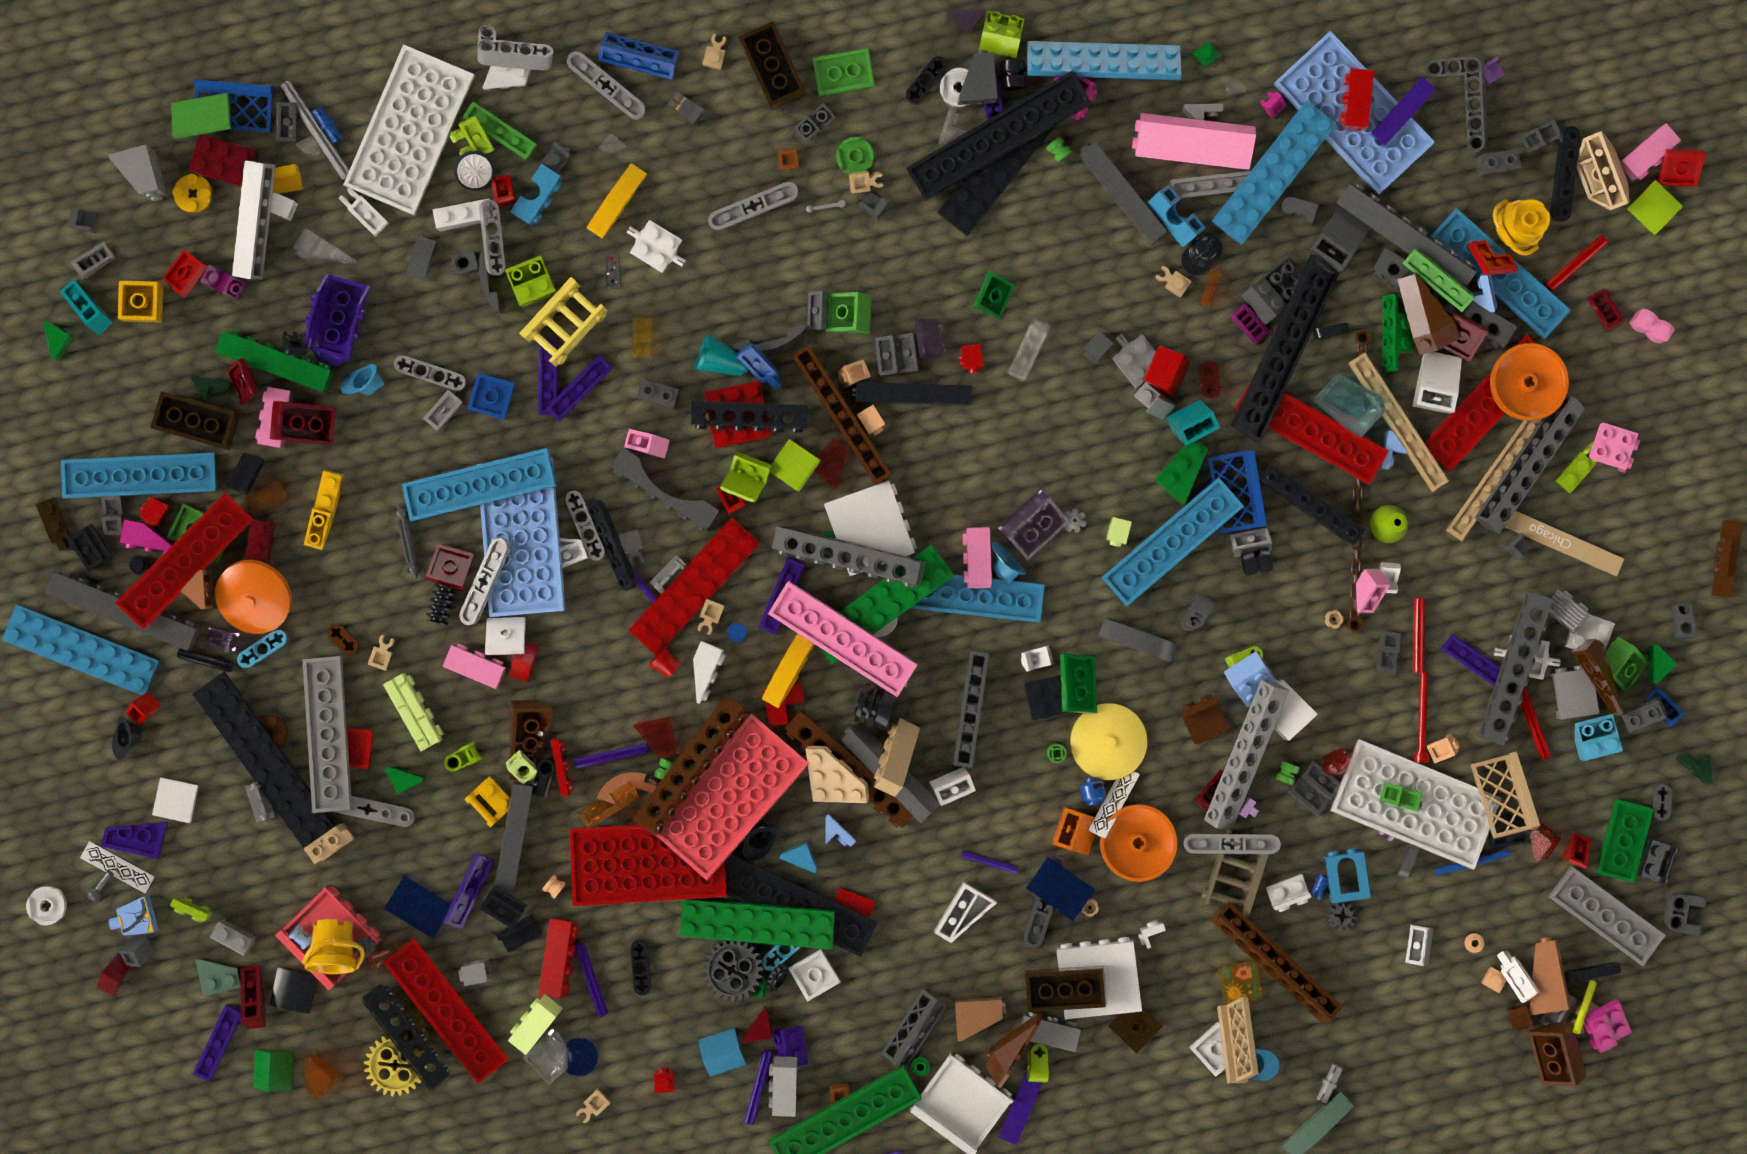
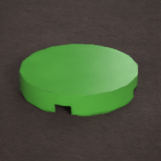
(855, 155)

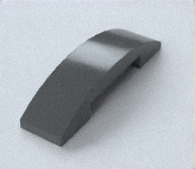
(492, 297)
(793, 333)
(1137, 640)

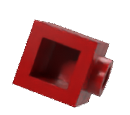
(971, 358)
(154, 512)
(142, 708)
(664, 1080)

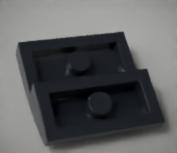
(293, 990)

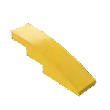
(616, 201)
(788, 671)

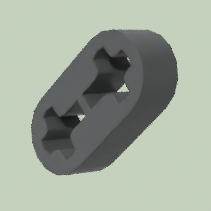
(1666, 801)
(1407, 861)

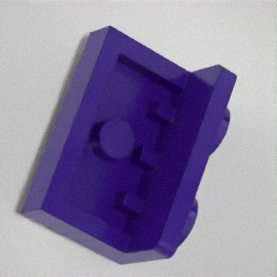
(791, 1043)

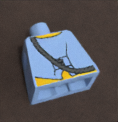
(135, 917)

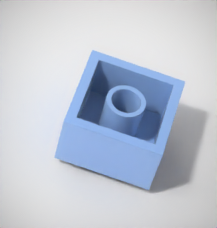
(1246, 677)

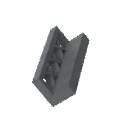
(917, 1031)

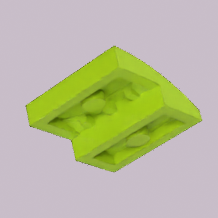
(1655, 207)
(794, 465)

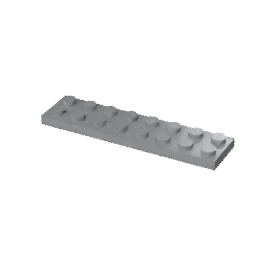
(327, 734)

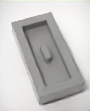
(443, 410)

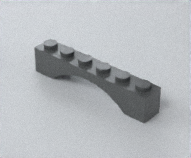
(699, 511)

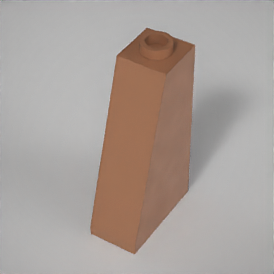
(1549, 979)

